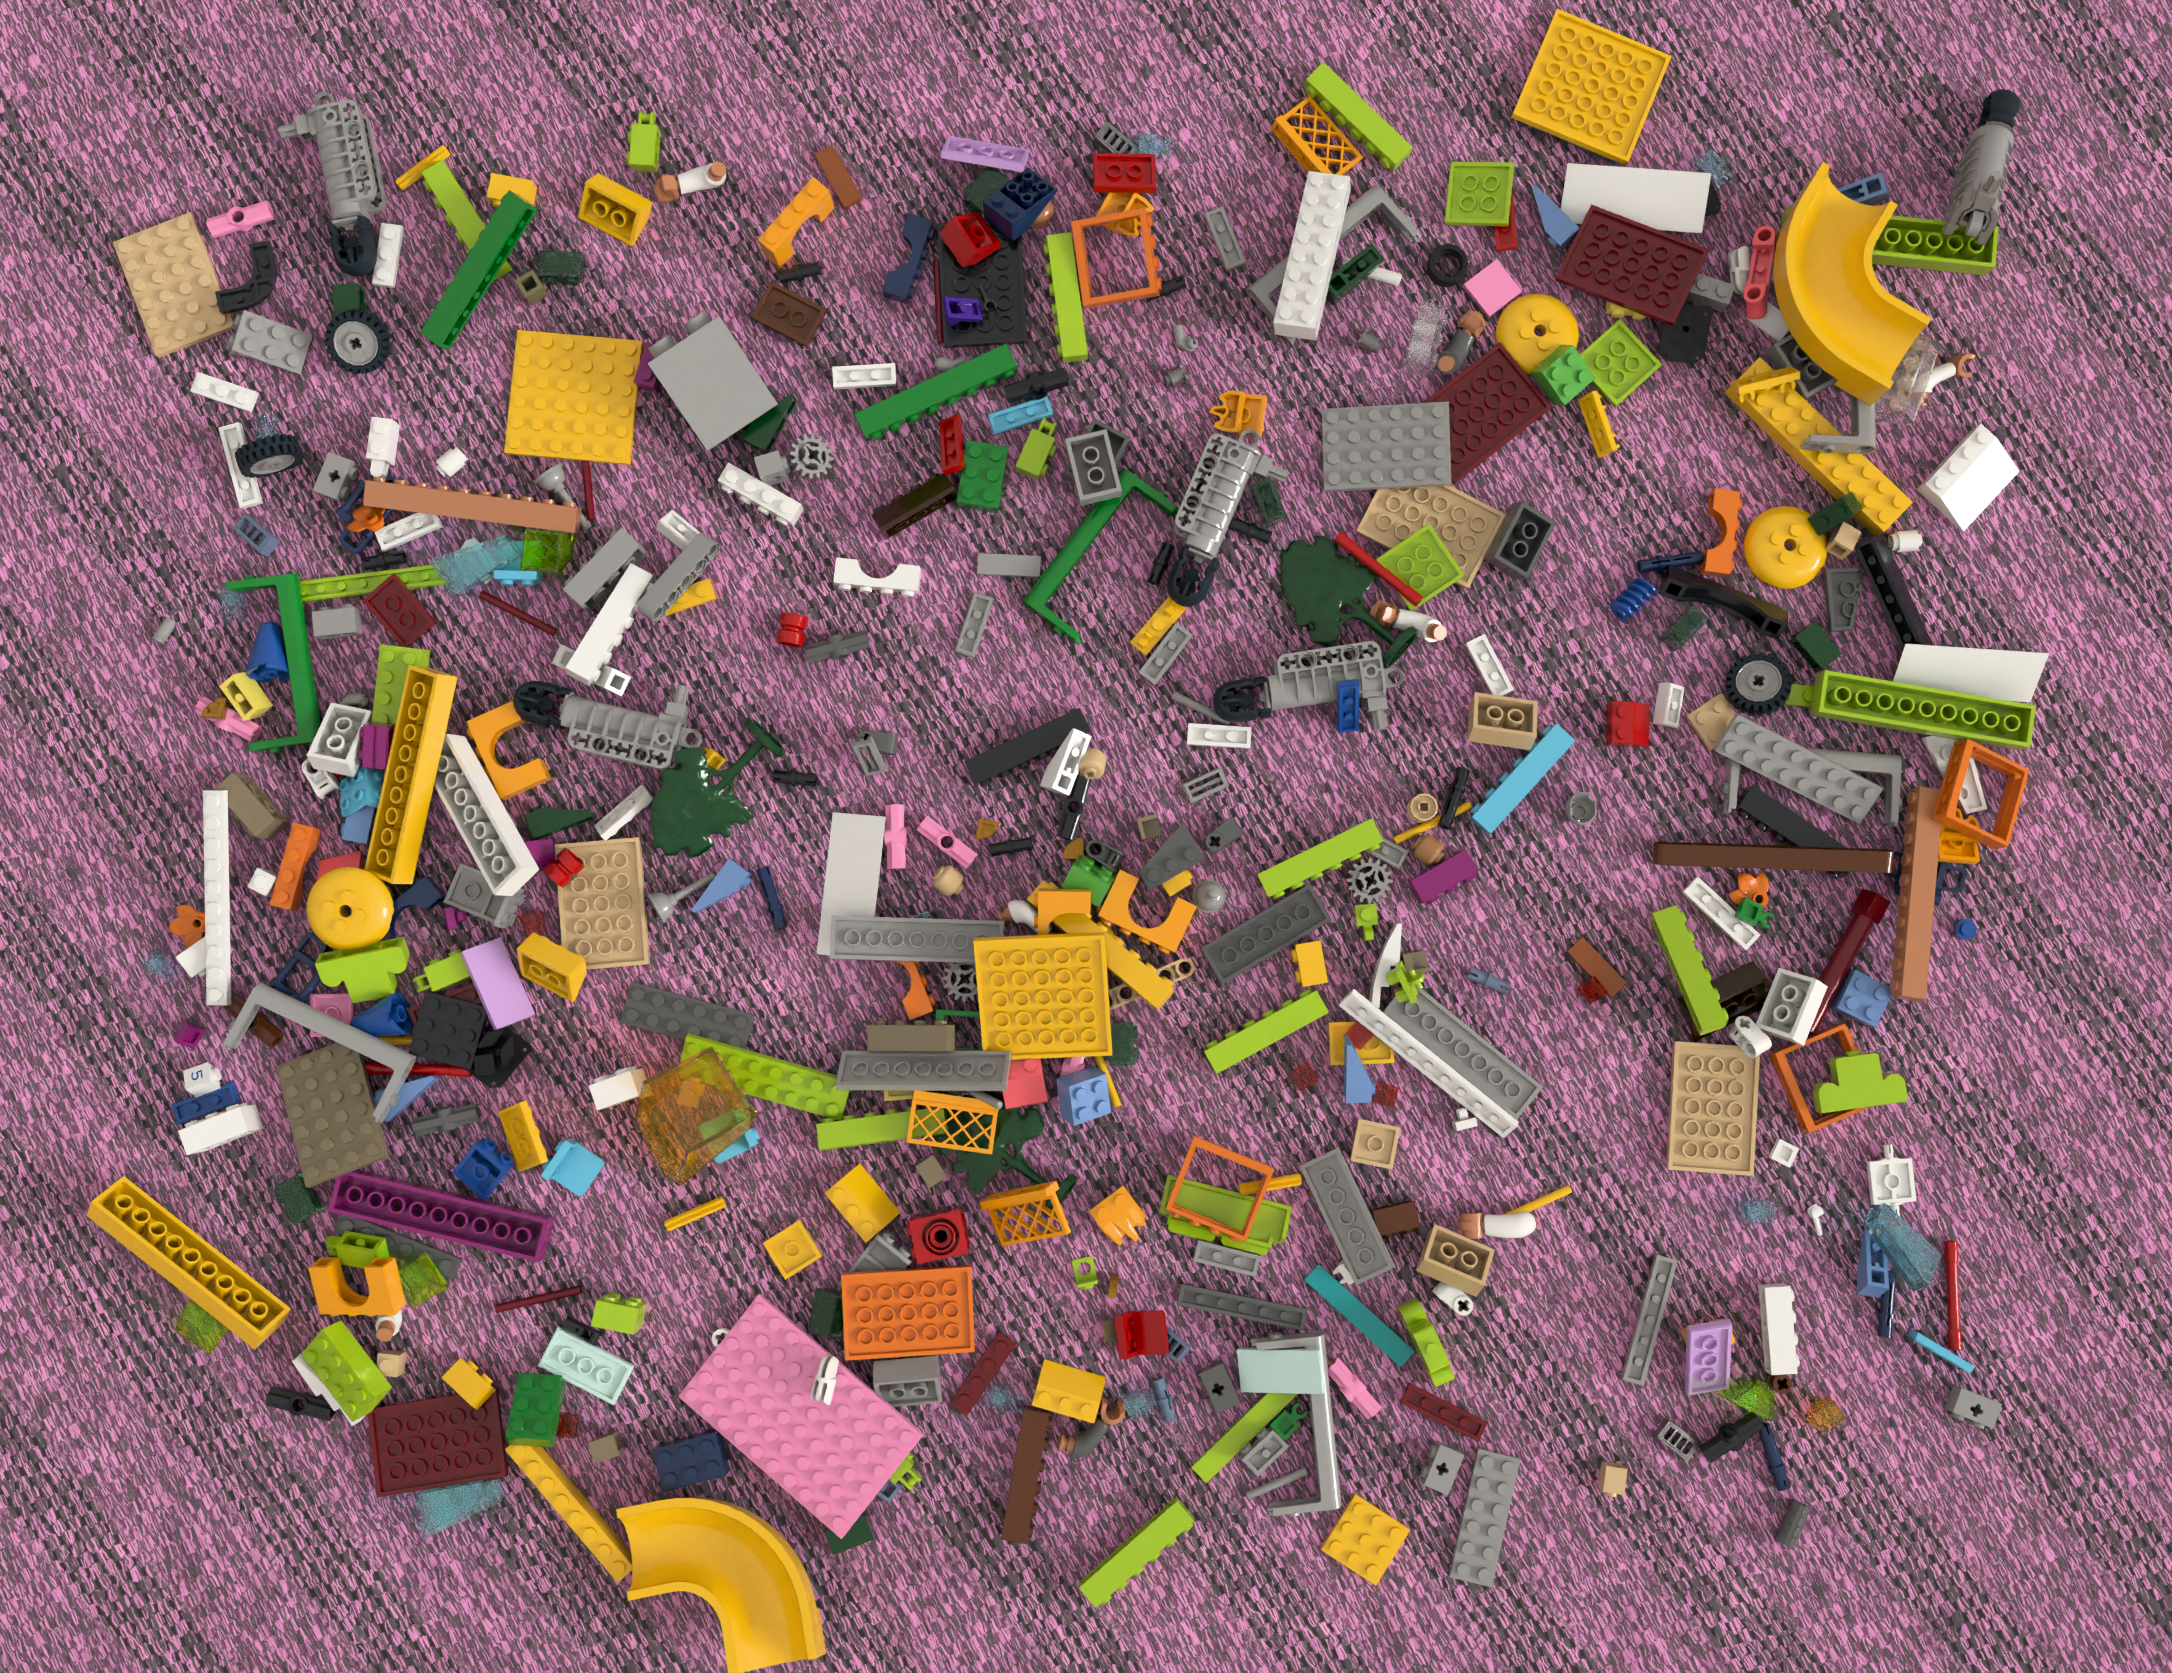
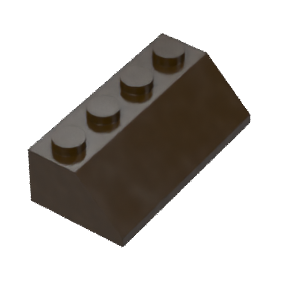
(914, 506)
(1740, 993)

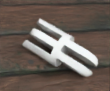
(1739, 268)
(825, 1380)

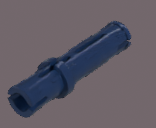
(1660, 563)
(771, 898)
(1887, 1308)
(1776, 1465)

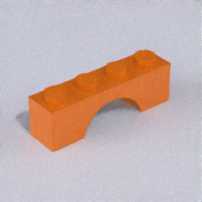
(1724, 508)
(289, 883)
(917, 1000)

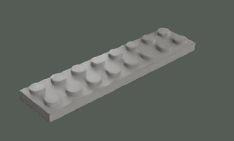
(1798, 768)
(908, 938)
(1465, 1052)
(924, 1070)

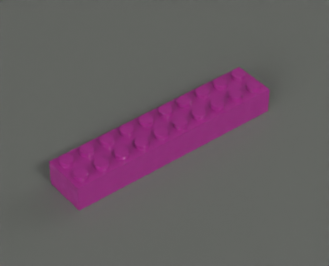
(442, 1214)

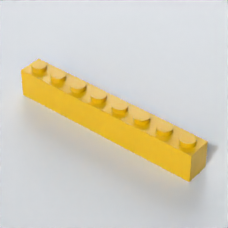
(1120, 961)
(574, 1508)

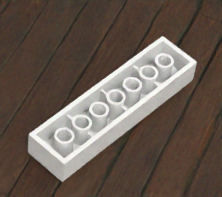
(1312, 255)
(482, 818)

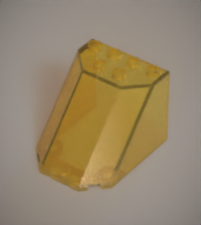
(692, 1114)

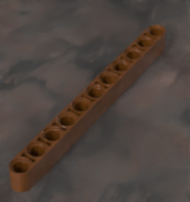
(1773, 857)

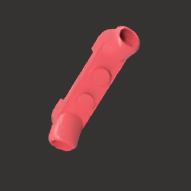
(1760, 272)

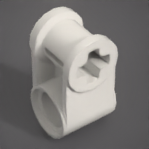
(321, 781)
(1749, 1039)
(1452, 1296)

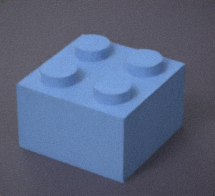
(1861, 998)
(1083, 1095)

